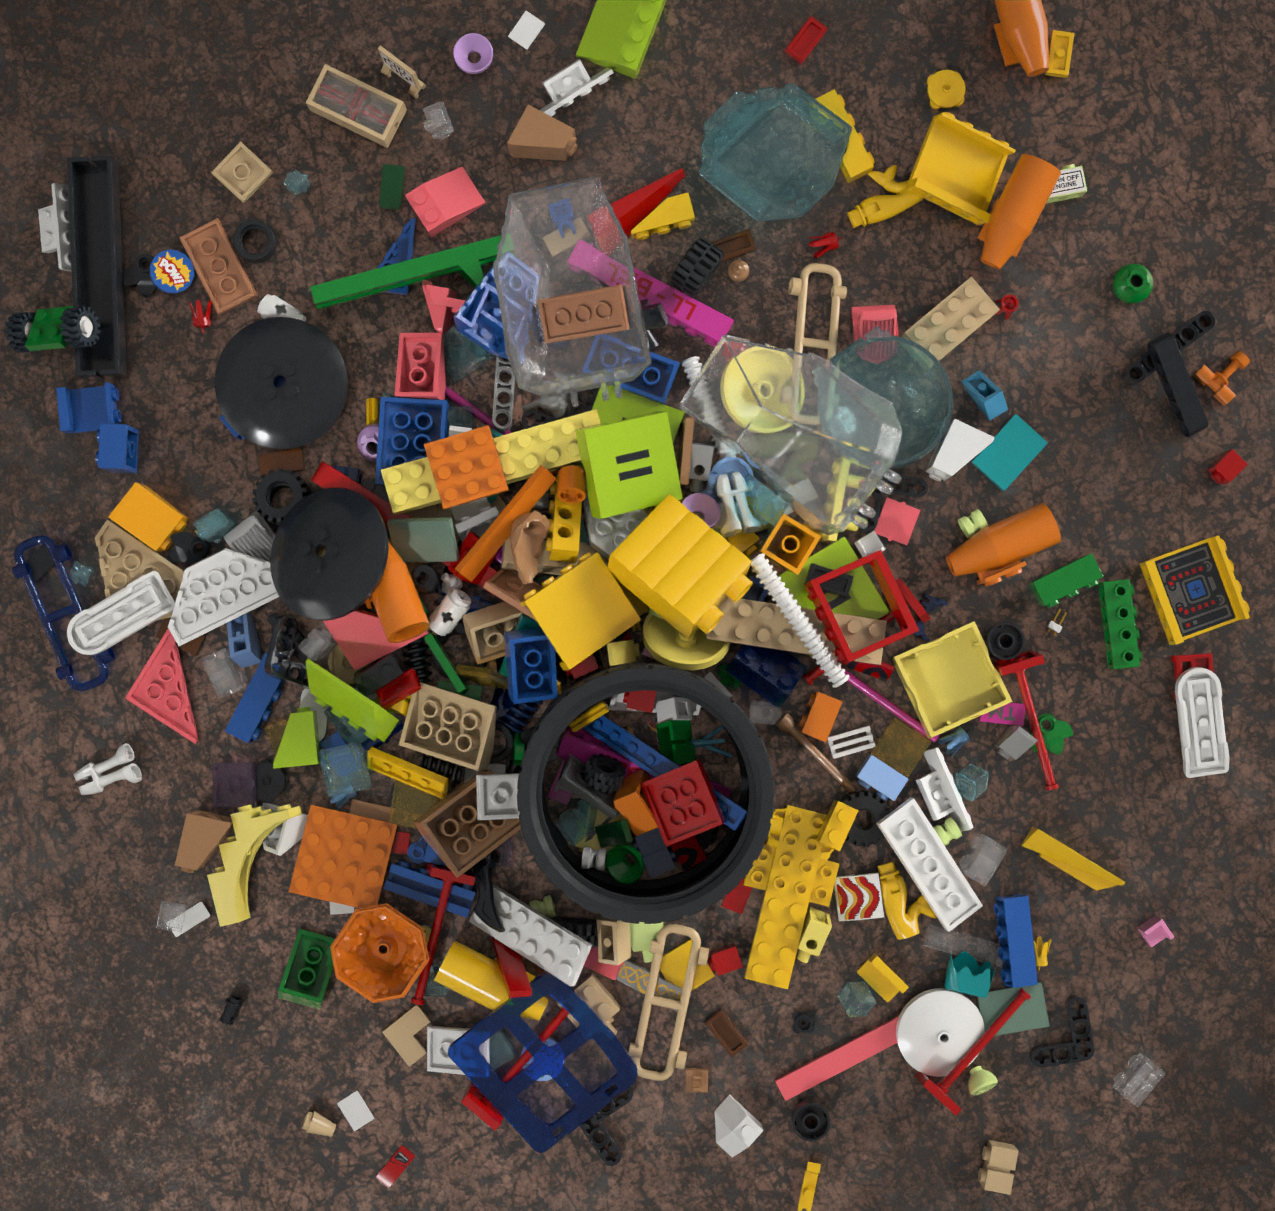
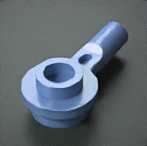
(711, 484)

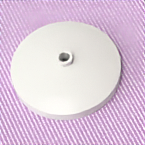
(929, 1017)

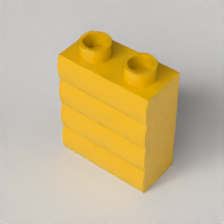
(681, 568)

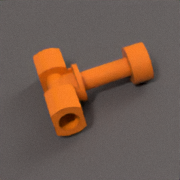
(1218, 381)

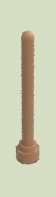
(786, 723)

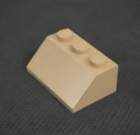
(486, 630)

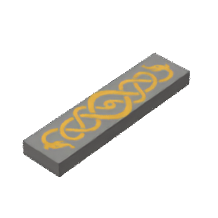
(637, 978)

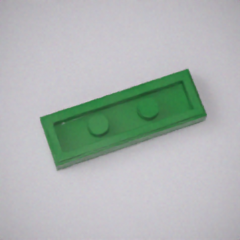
(446, 663)

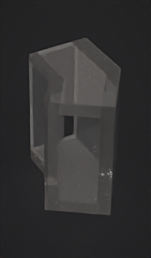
(171, 916)

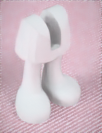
(733, 525)
(129, 772)

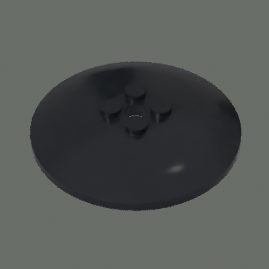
(313, 387)
(353, 556)

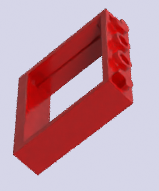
(891, 592)

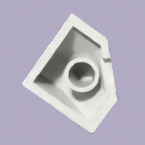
(284, 835)
(735, 1126)

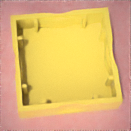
(951, 680)

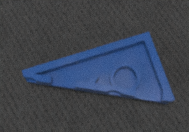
(401, 251)

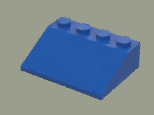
(405, 428)

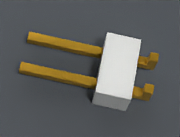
(1054, 626)

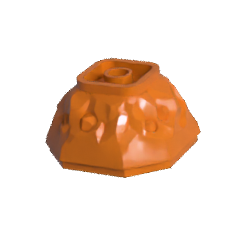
(369, 970)

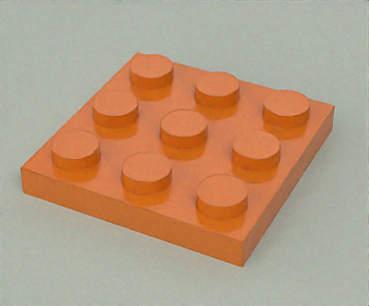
(466, 467)

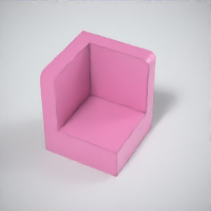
(1154, 931)

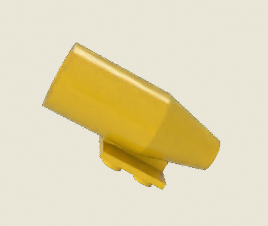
(480, 979)

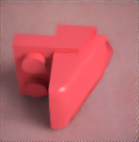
(441, 304)
(868, 317)

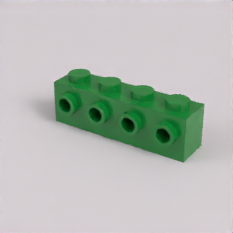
(1119, 624)

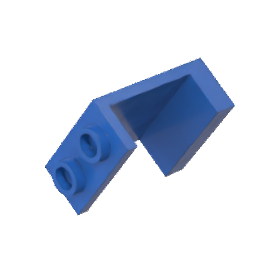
(87, 407)

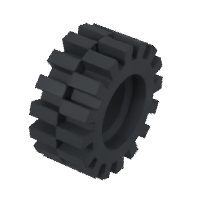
(604, 773)

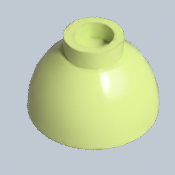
(981, 1081)

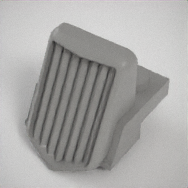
(474, 517)
(252, 537)

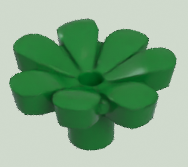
(728, 678)

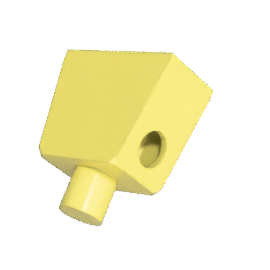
(814, 934)

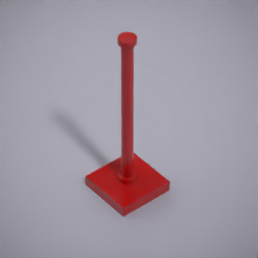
(911, 602)
(1018, 666)
(448, 877)
(940, 1089)
(480, 1105)

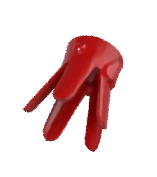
(827, 239)
(1008, 304)
(199, 320)

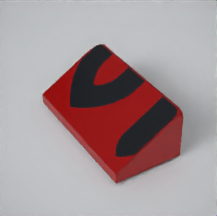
(880, 672)
(689, 852)

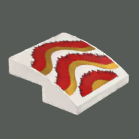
(858, 897)

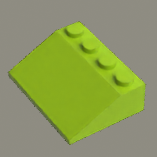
(620, 34)
(349, 703)

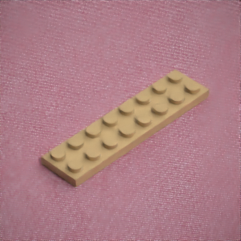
(765, 627)

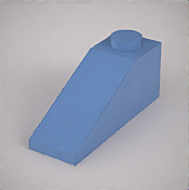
(244, 641)

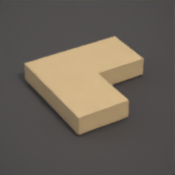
(402, 1034)

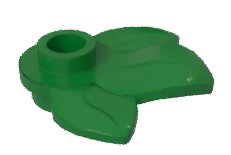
(1054, 734)

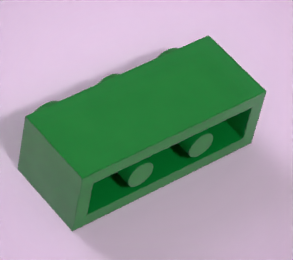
(1066, 581)

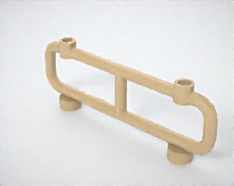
(799, 287)
(698, 956)

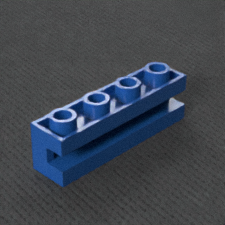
(255, 705)
(427, 889)
(1016, 934)

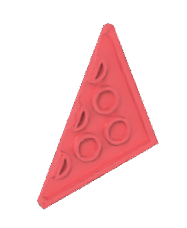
(363, 637)
(163, 689)

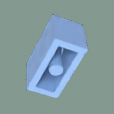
(880, 777)

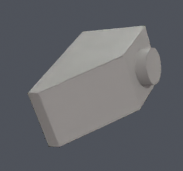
(1014, 742)

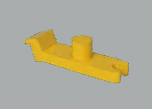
(808, 1186)

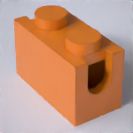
(820, 716)

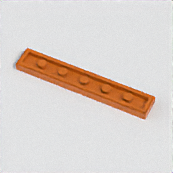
(501, 527)

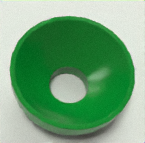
(1125, 290)
(620, 868)

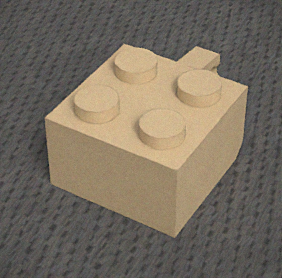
(598, 998)

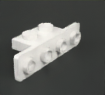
(570, 83)
(55, 226)
(941, 793)

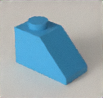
(985, 395)

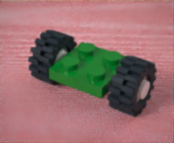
(52, 329)

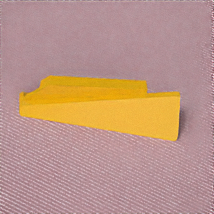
(1069, 860)

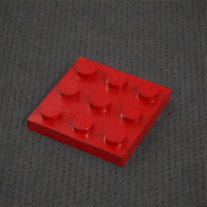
(683, 802)

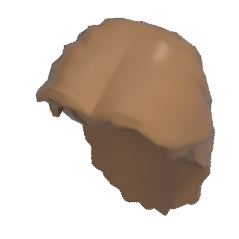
(527, 543)

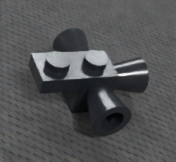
(654, 318)

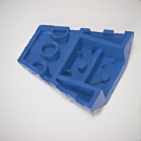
(481, 317)

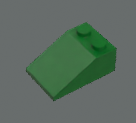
(308, 970)

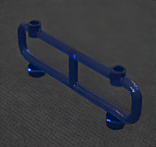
(22, 570)

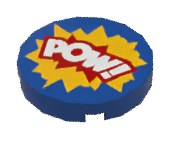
(171, 271)

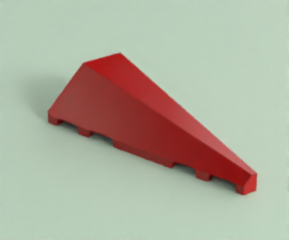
(639, 204)

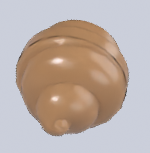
(738, 270)

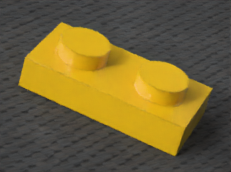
(1060, 53)

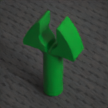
(518, 748)

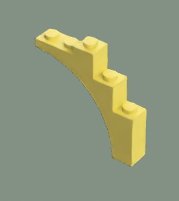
(230, 881)

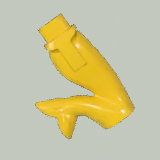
(884, 206)
(894, 901)

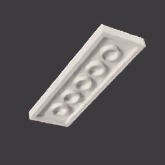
(929, 864)
(537, 937)

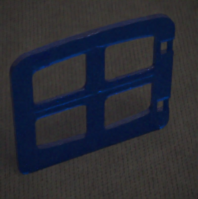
(546, 1061)

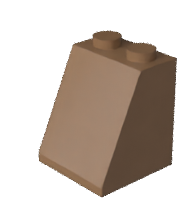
(541, 137)
(201, 839)

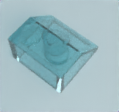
(462, 355)
(764, 502)

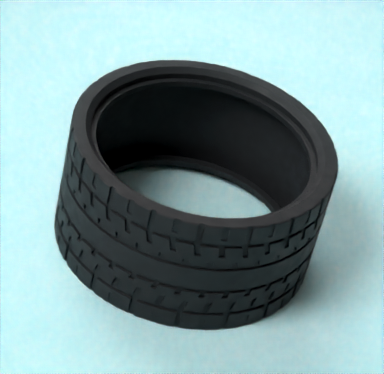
(671, 896)

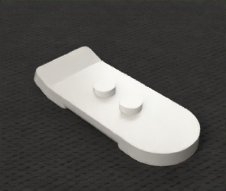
(120, 615)
(1201, 723)

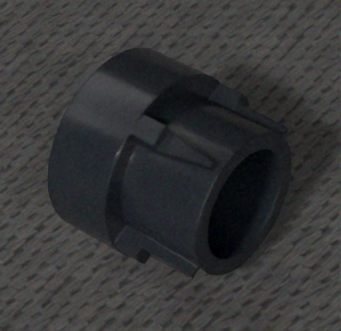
(1016, 638)
(810, 1132)

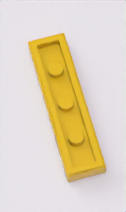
(407, 773)

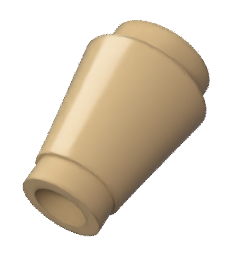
(317, 1124)

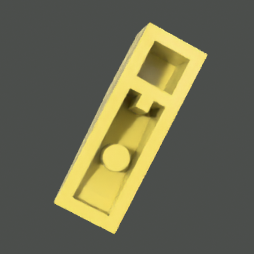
(622, 652)

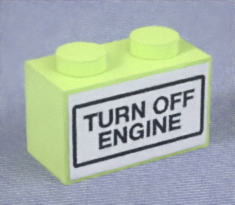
(1069, 185)

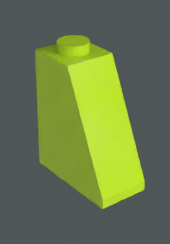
(299, 741)

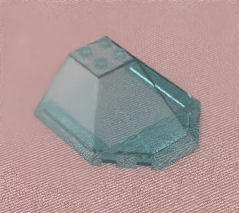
(773, 151)

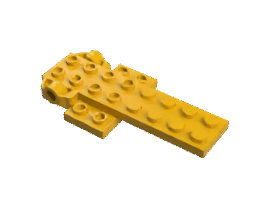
(792, 873)

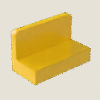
(881, 978)

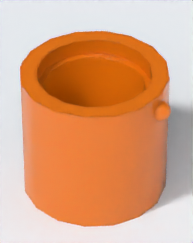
(571, 484)

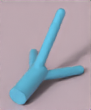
(704, 742)

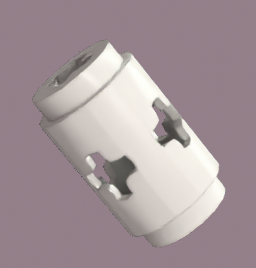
(275, 307)
(449, 612)

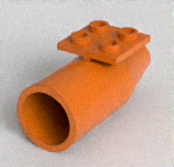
(1023, 35)
(1017, 209)
(1002, 545)
(398, 602)

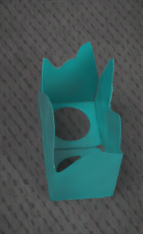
(967, 977)

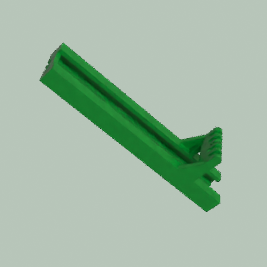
(462, 259)

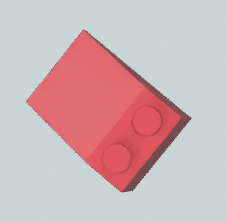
(445, 200)
(421, 366)

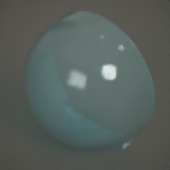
(910, 380)

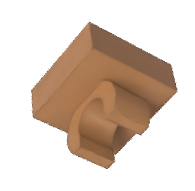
(696, 1080)

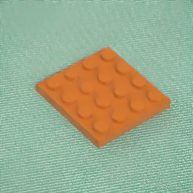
(342, 858)

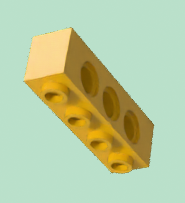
(563, 548)

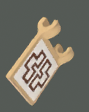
(393, 64)

